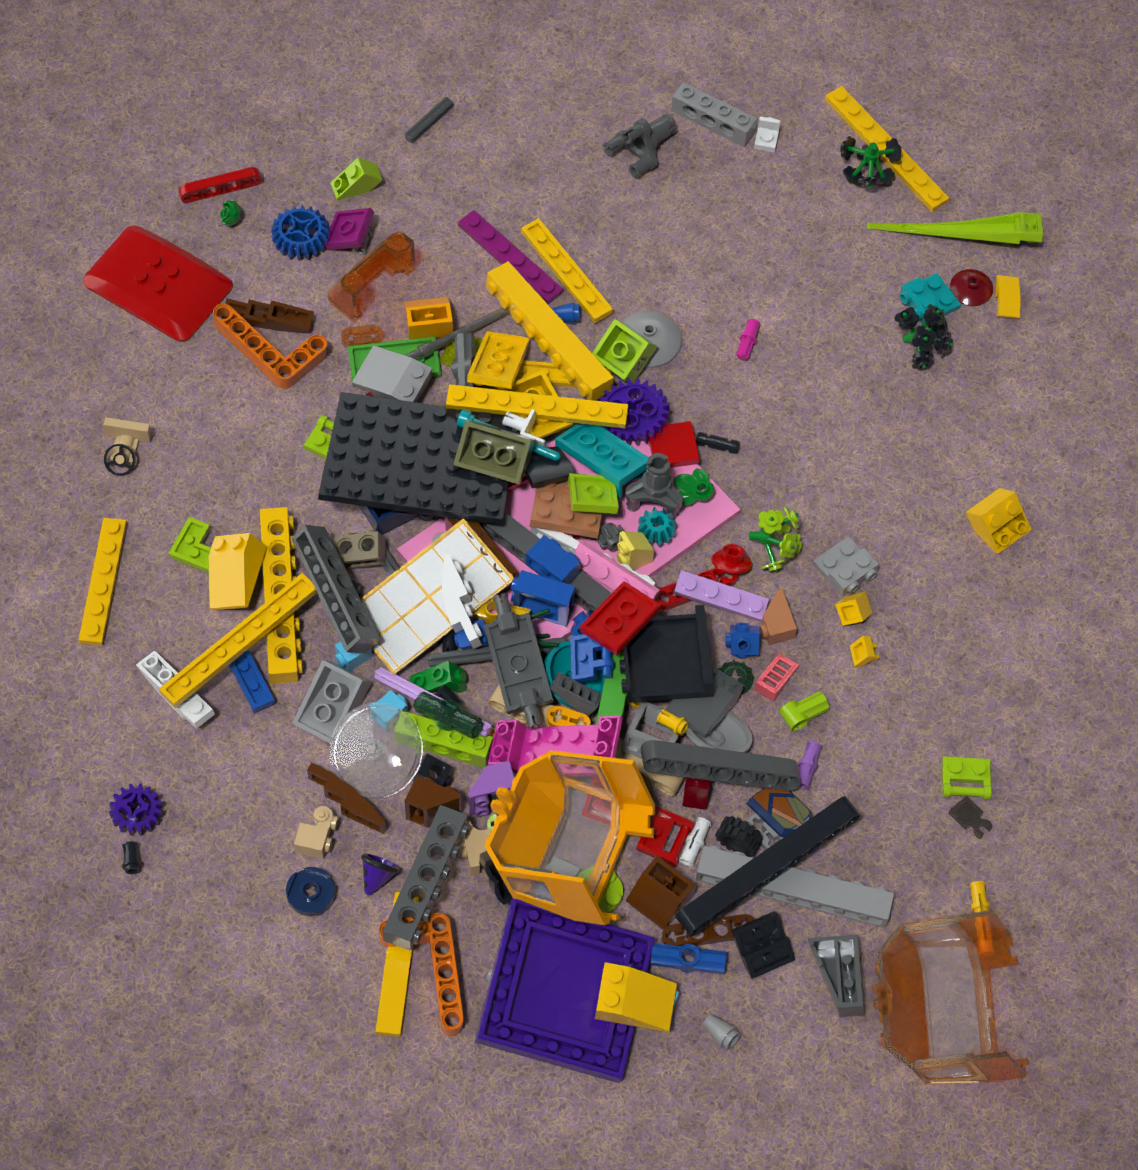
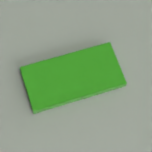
(358, 353)

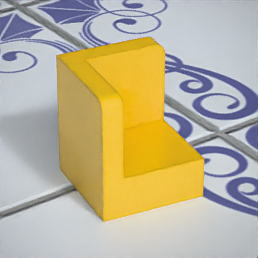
(854, 608)

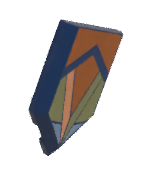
(779, 810)

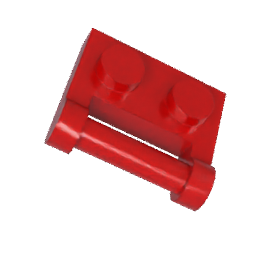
(663, 823)

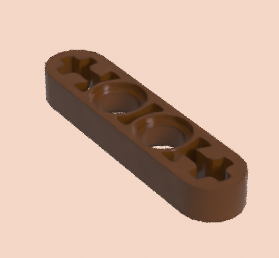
(709, 934)

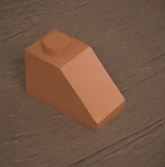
(778, 621)

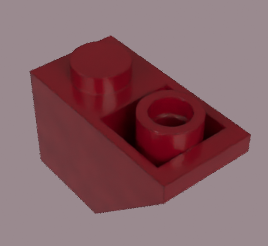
(696, 793)

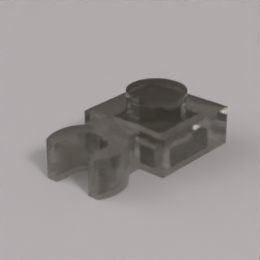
(969, 814)

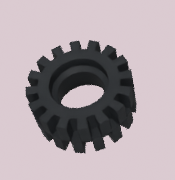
(738, 836)

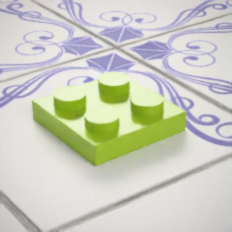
(592, 494)

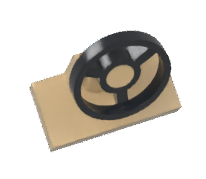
(127, 439)

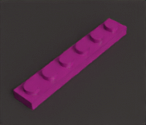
(505, 251)

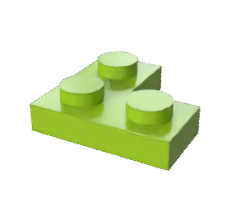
(189, 547)

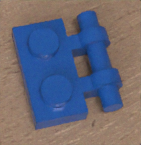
(584, 662)

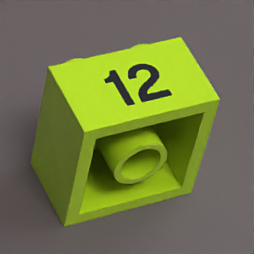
(624, 350)

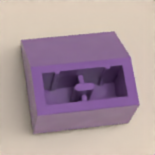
(488, 782)

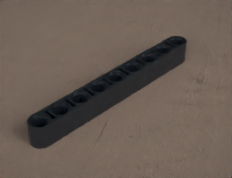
(767, 866)

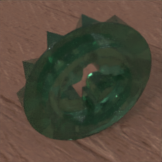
(742, 670)

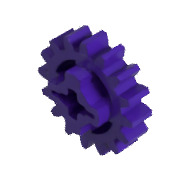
(142, 816)

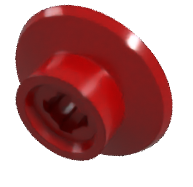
(732, 559)

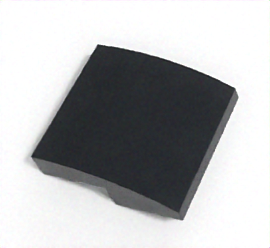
(545, 471)
(763, 945)

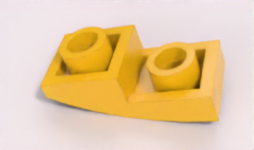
(1008, 297)

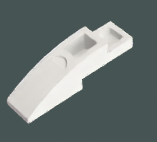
(455, 599)
(159, 672)

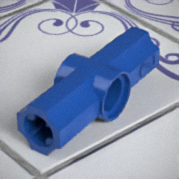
(704, 960)

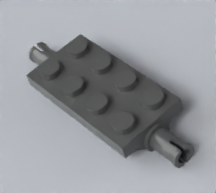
(518, 662)

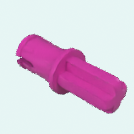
(748, 339)

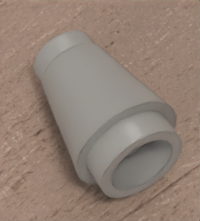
(723, 1032)

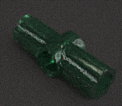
(448, 715)

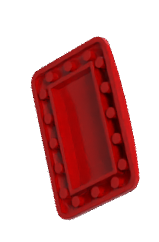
(158, 283)

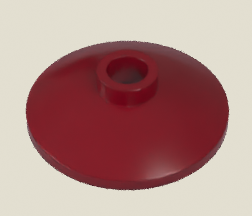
(971, 294)

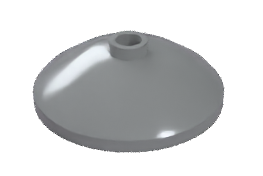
(664, 334)
(728, 734)

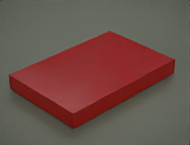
(620, 618)

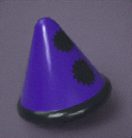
(376, 872)

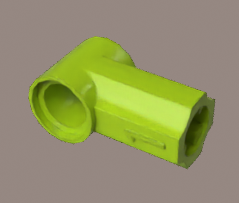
(799, 713)

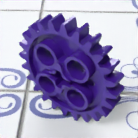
(648, 400)

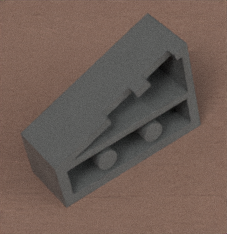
(841, 970)

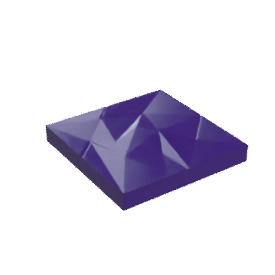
(549, 989)

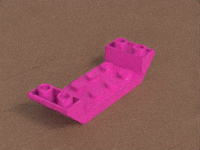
(520, 745)

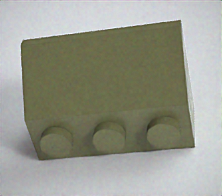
(494, 451)

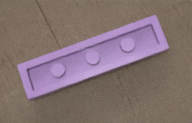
(721, 596)

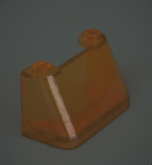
(392, 255)

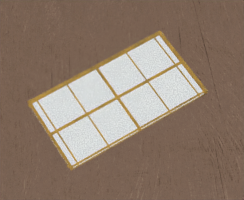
(410, 603)

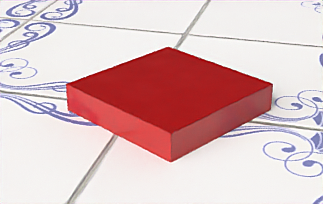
(677, 443)

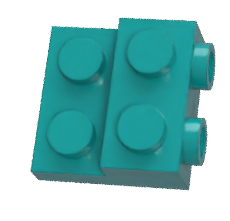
(928, 291)

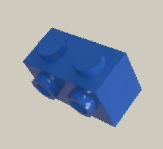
(552, 561)

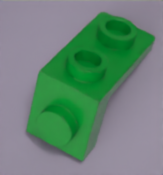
(440, 675)

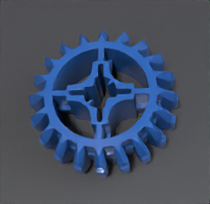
(297, 239)

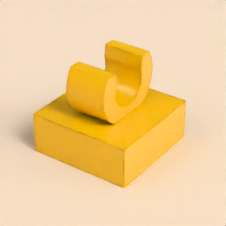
(863, 651)

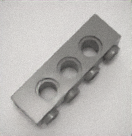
(713, 114)

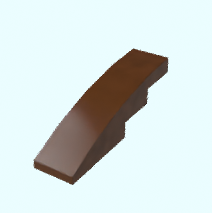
(273, 315)
(351, 802)

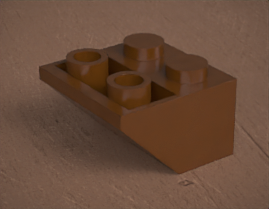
(426, 797)
(661, 893)

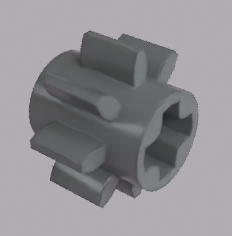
(609, 536)

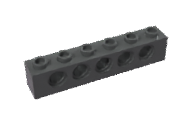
(335, 589)
(445, 822)

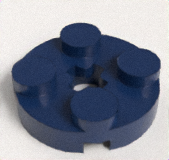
(304, 880)

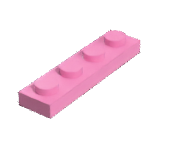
(609, 571)

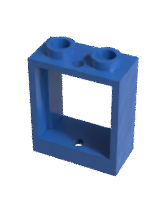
(543, 593)

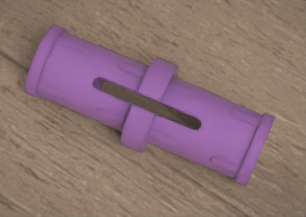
(808, 763)

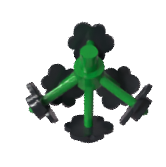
(870, 156)

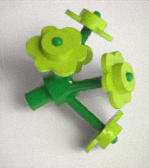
(778, 522)

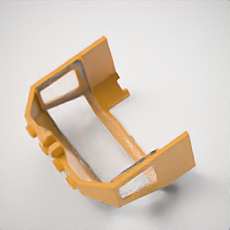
(566, 829)

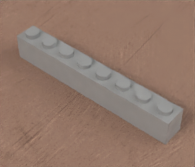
(805, 888)

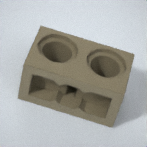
(359, 556)

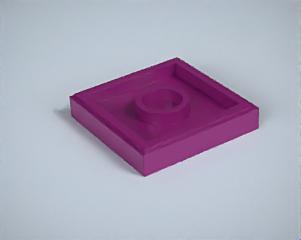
(349, 229)

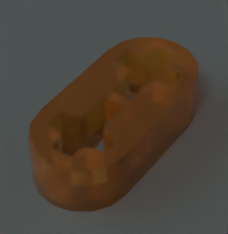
(361, 335)

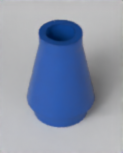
(569, 312)

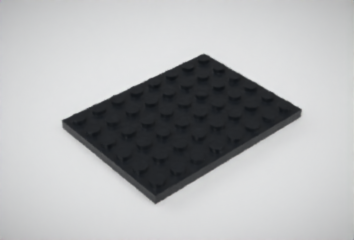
(403, 461)

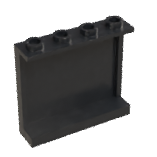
(669, 659)

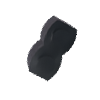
(495, 880)

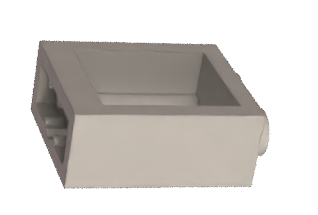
(634, 739)

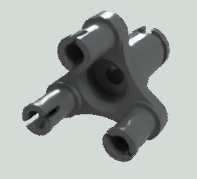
(642, 141)
(655, 487)

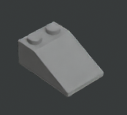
(392, 375)
(329, 699)

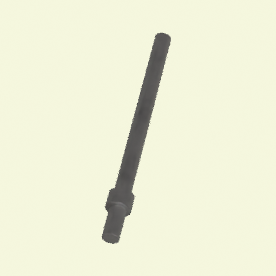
(426, 348)

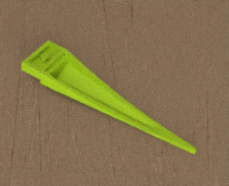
(1003, 228)

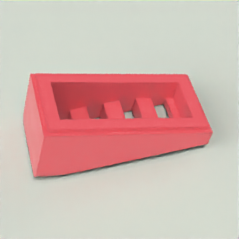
(766, 689)

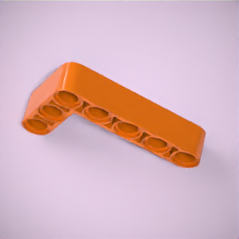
(266, 351)
(440, 963)

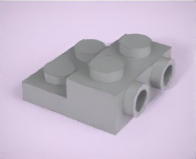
(846, 566)

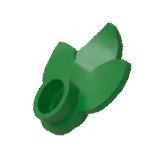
(691, 486)

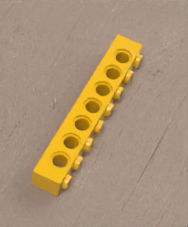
(273, 521)

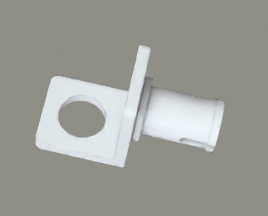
(523, 425)

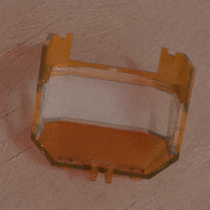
(940, 998)

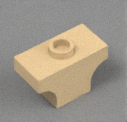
(473, 846)

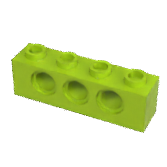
(452, 743)

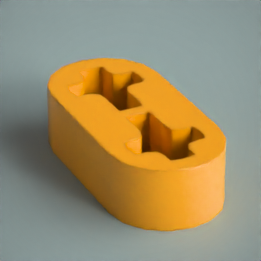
(568, 717)

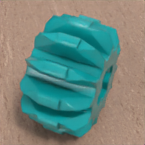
(657, 526)

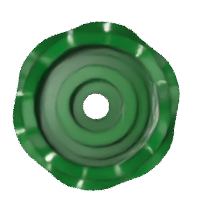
(230, 213)

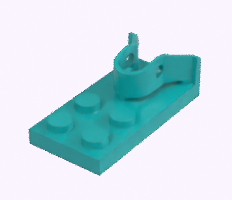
(603, 454)

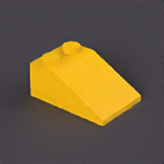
(539, 384)
(234, 570)
(635, 998)

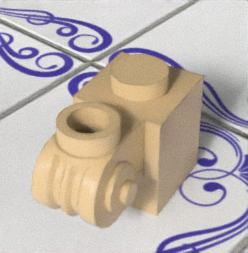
(316, 839)

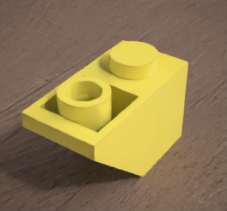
(634, 549)

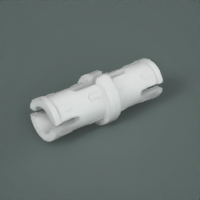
(695, 841)

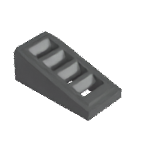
(576, 694)

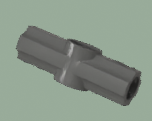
(463, 358)

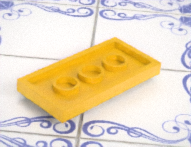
(498, 360)

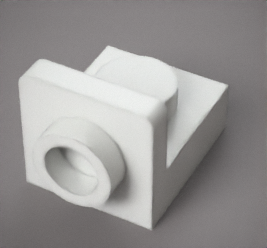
(767, 134)

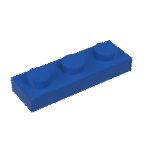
(251, 682)

